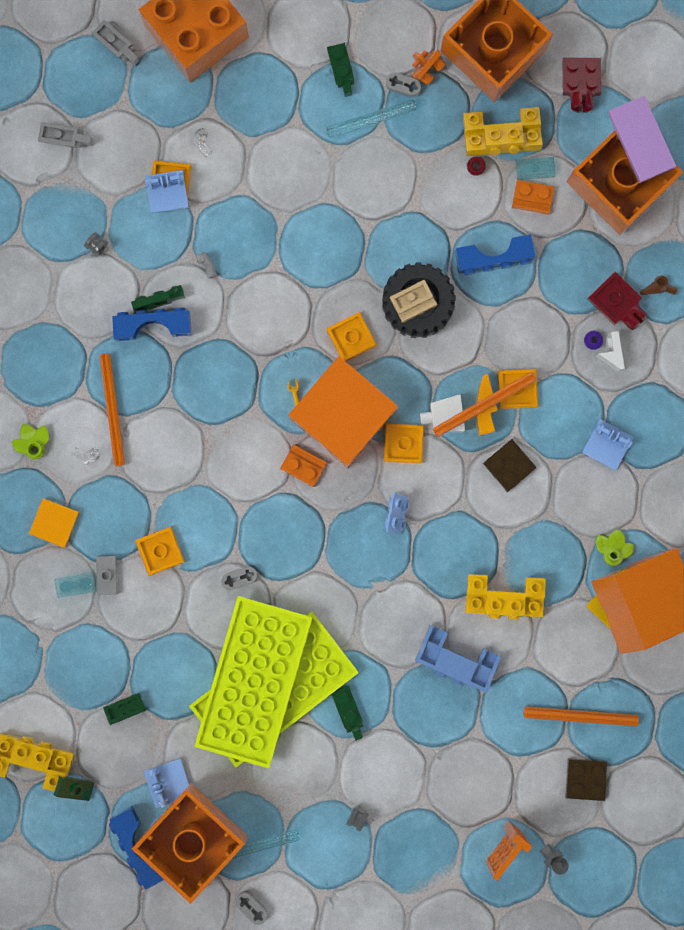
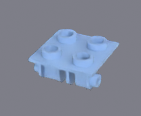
(166, 191)
(607, 444)
(396, 518)
(166, 782)

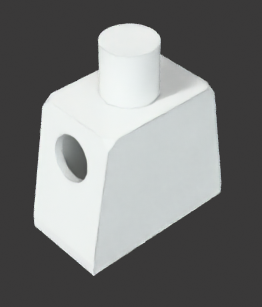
(442, 411)

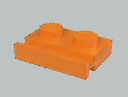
(533, 197)
(303, 465)

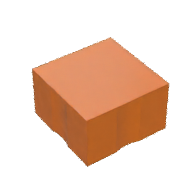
(343, 411)
(644, 601)

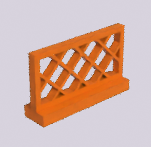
(507, 850)

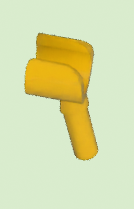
(293, 389)

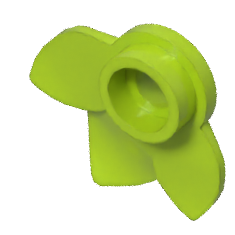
(31, 438)
(616, 545)

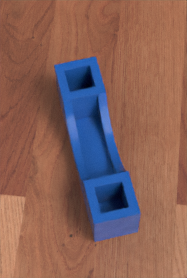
(471, 259)
(127, 326)
(125, 826)

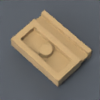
(413, 301)

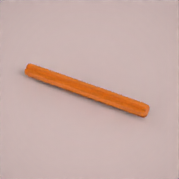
(484, 404)
(112, 410)
(581, 716)

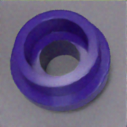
(587, 340)

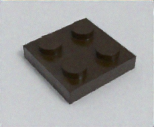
(509, 465)
(586, 779)

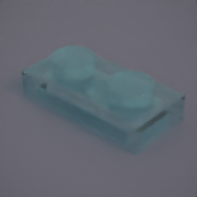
(535, 168)
(75, 585)

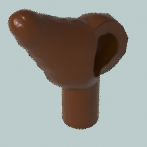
(659, 286)

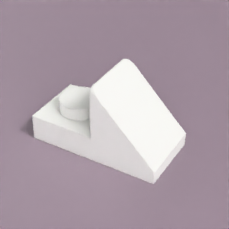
(614, 357)

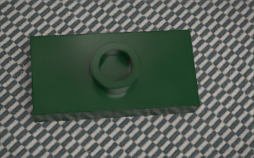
(124, 708)
(74, 788)

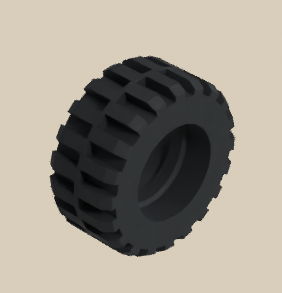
(437, 282)

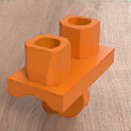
(433, 60)

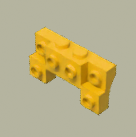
(504, 137)
(505, 603)
(35, 756)

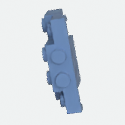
(449, 663)

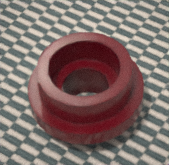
(480, 162)

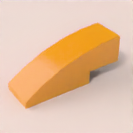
(484, 420)

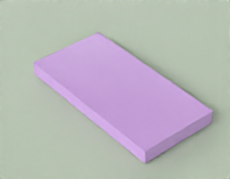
(641, 139)

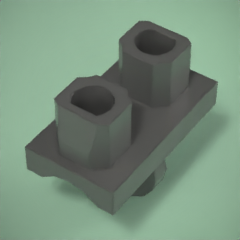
(555, 859)

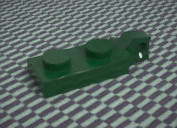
(341, 67)
(158, 299)
(348, 711)

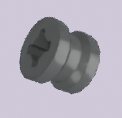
(95, 244)
(357, 819)

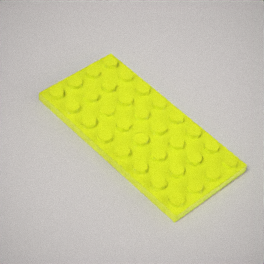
(319, 674)
(253, 682)

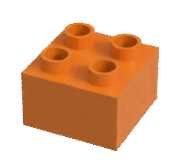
(194, 31)
(495, 44)
(612, 188)
(190, 843)

